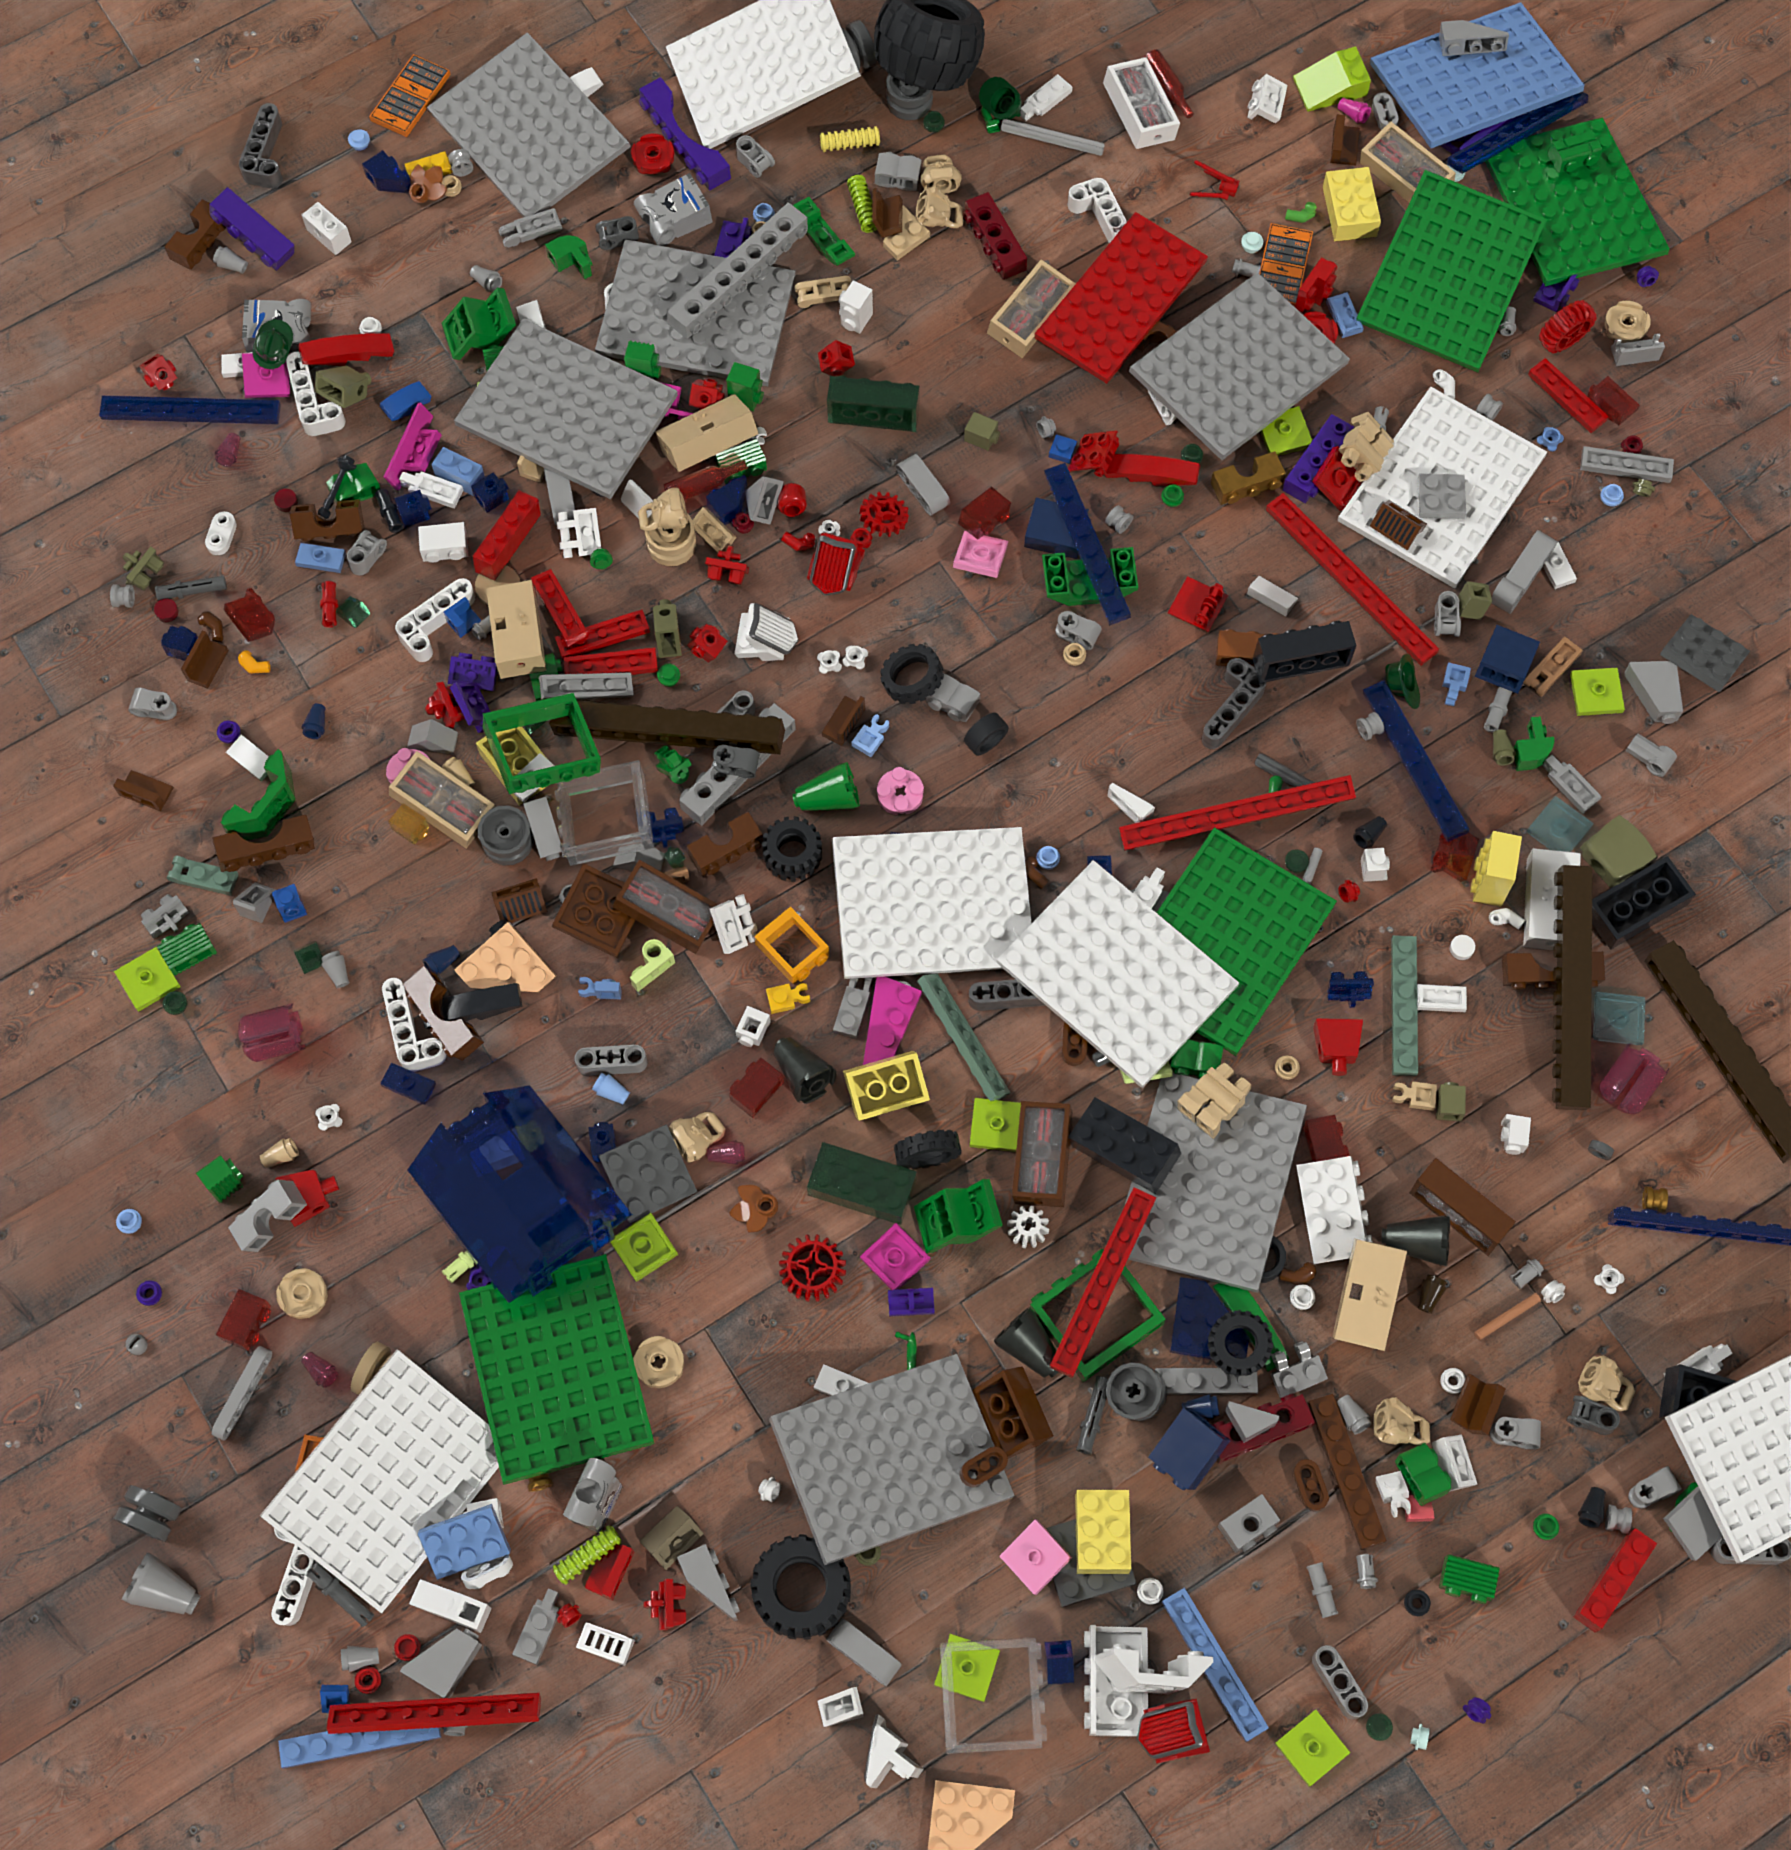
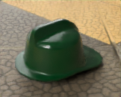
(1000, 98)
(272, 344)
(1402, 680)

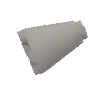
(160, 1588)

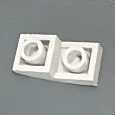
(587, 81)
(531, 312)
(249, 756)

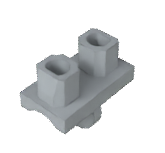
(165, 916)

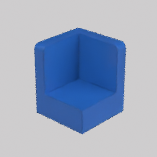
(461, 617)

